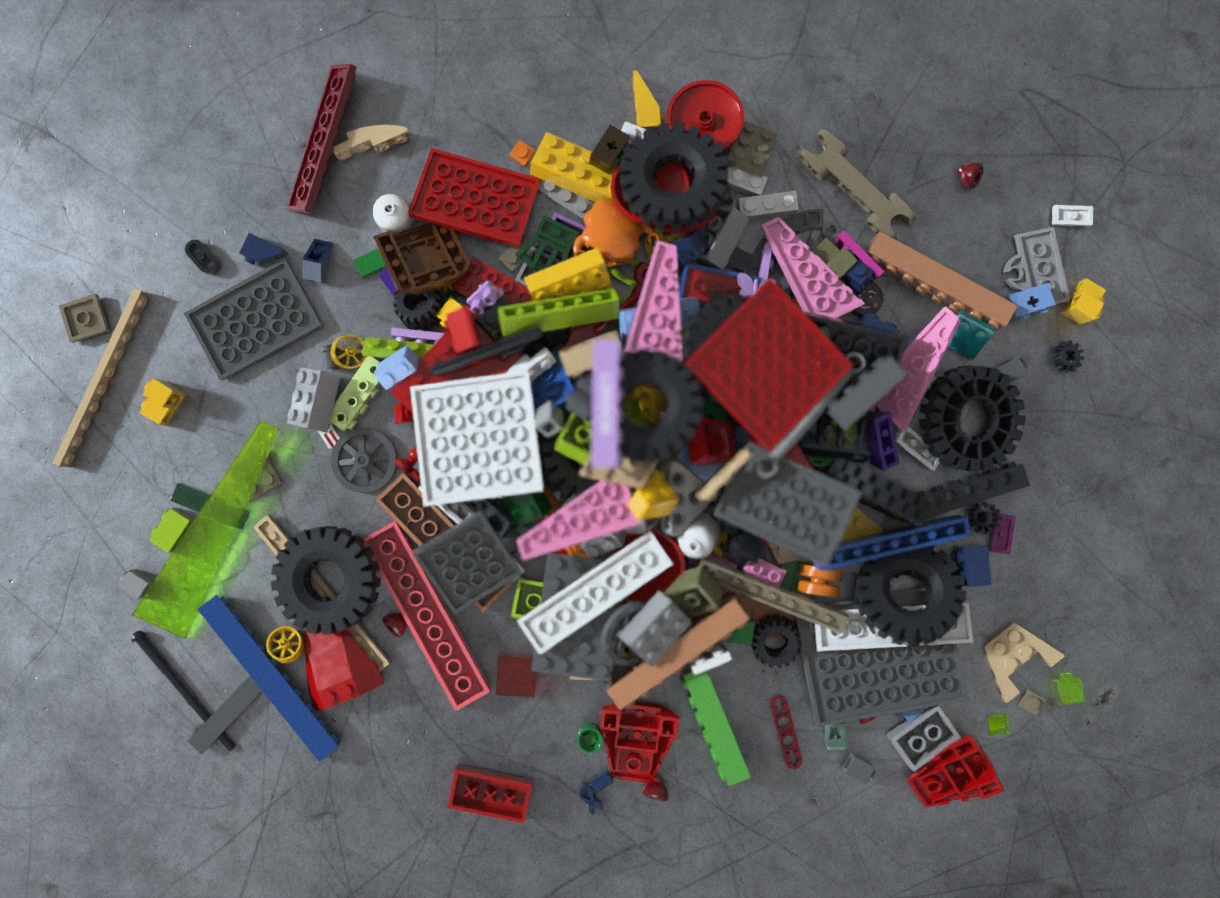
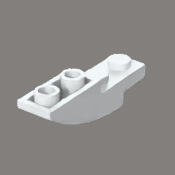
(535, 365)

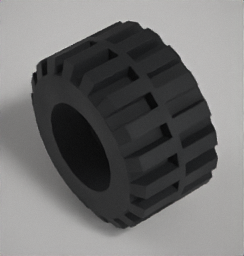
(423, 318)
(781, 655)

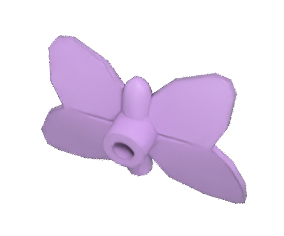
(747, 285)

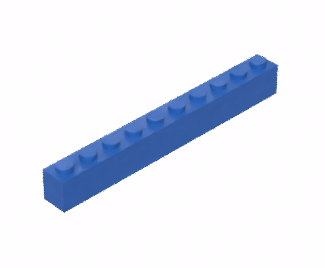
(268, 678)

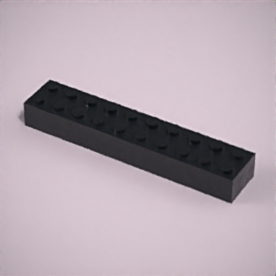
(856, 337)

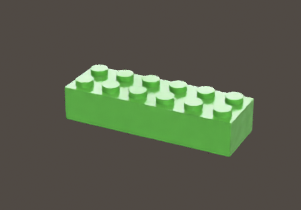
(717, 729)

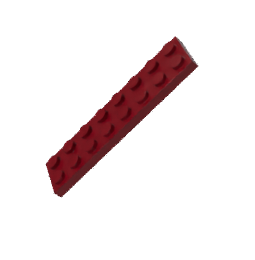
(321, 138)

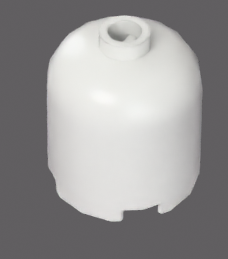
(396, 218)
(700, 537)

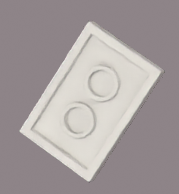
(710, 659)

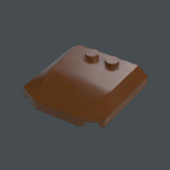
(422, 258)

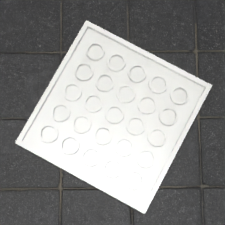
(476, 438)

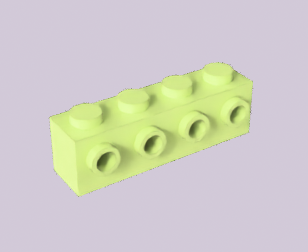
(356, 396)

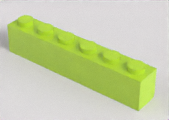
(560, 312)

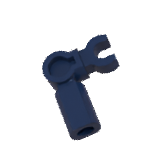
(587, 790)

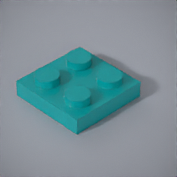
(970, 335)

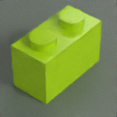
(171, 529)

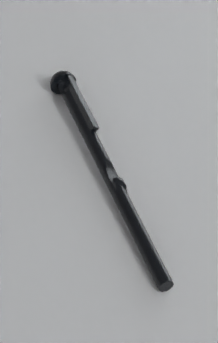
(161, 665)

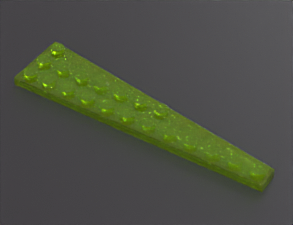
(187, 575)

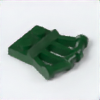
(549, 234)

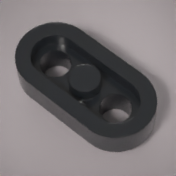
(202, 257)

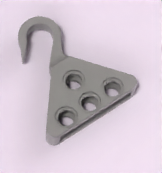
(687, 508)

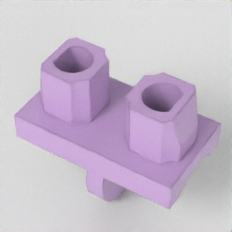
(484, 297)

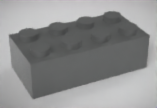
(866, 392)

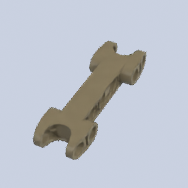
(851, 181)

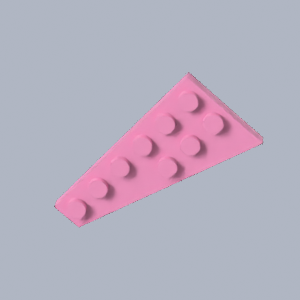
(810, 279)
(658, 312)
(920, 364)
(590, 515)

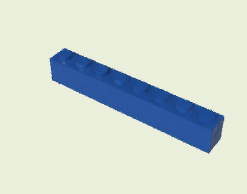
(898, 541)

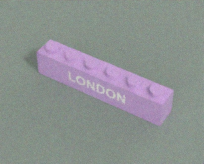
(605, 404)

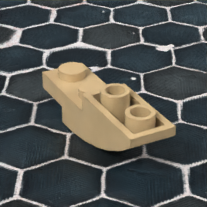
(377, 135)

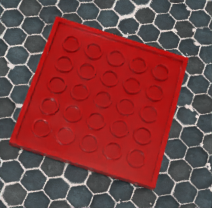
(768, 364)

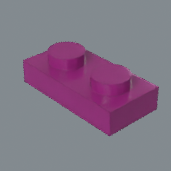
(1002, 537)

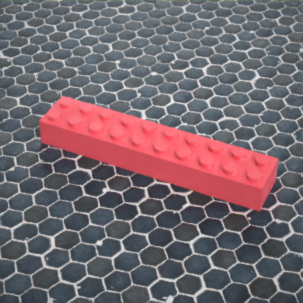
(427, 616)

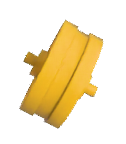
(347, 352)
(285, 644)

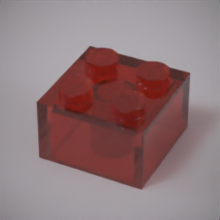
(515, 675)

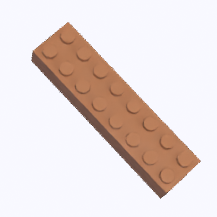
(939, 282)
(422, 523)
(698, 637)

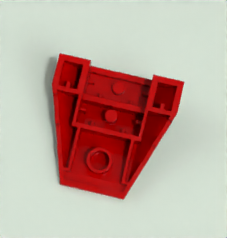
(337, 669)
(637, 739)
(956, 774)

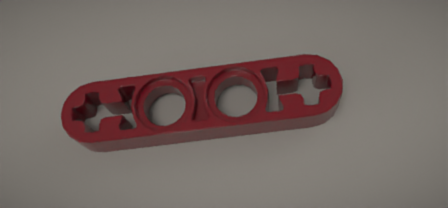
(782, 732)

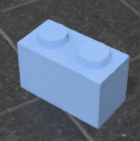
(396, 367)

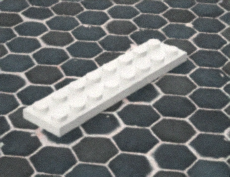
(594, 592)
(860, 636)

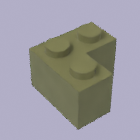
(837, 260)

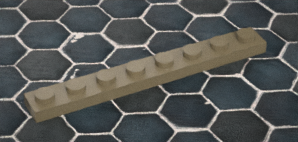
(775, 596)

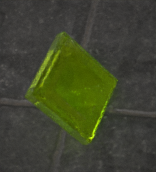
(998, 724)

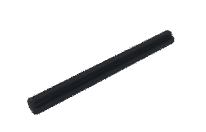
(486, 351)

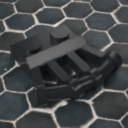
(490, 325)

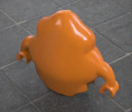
(612, 234)

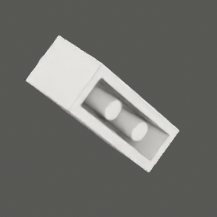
(768, 205)

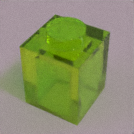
(1069, 689)

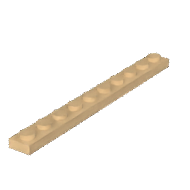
(100, 378)
(275, 539)

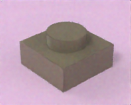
(1031, 702)

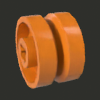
(819, 581)

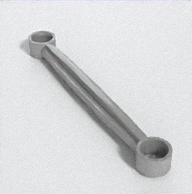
(805, 423)

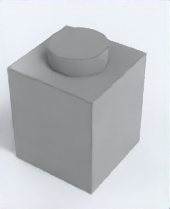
(548, 419)
(135, 583)

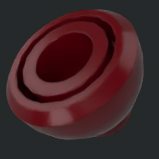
(971, 174)
(395, 623)
(656, 790)

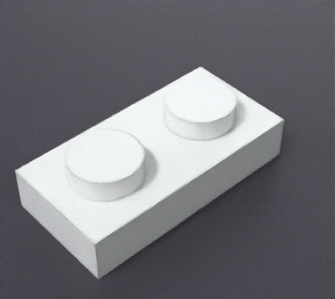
(1072, 215)

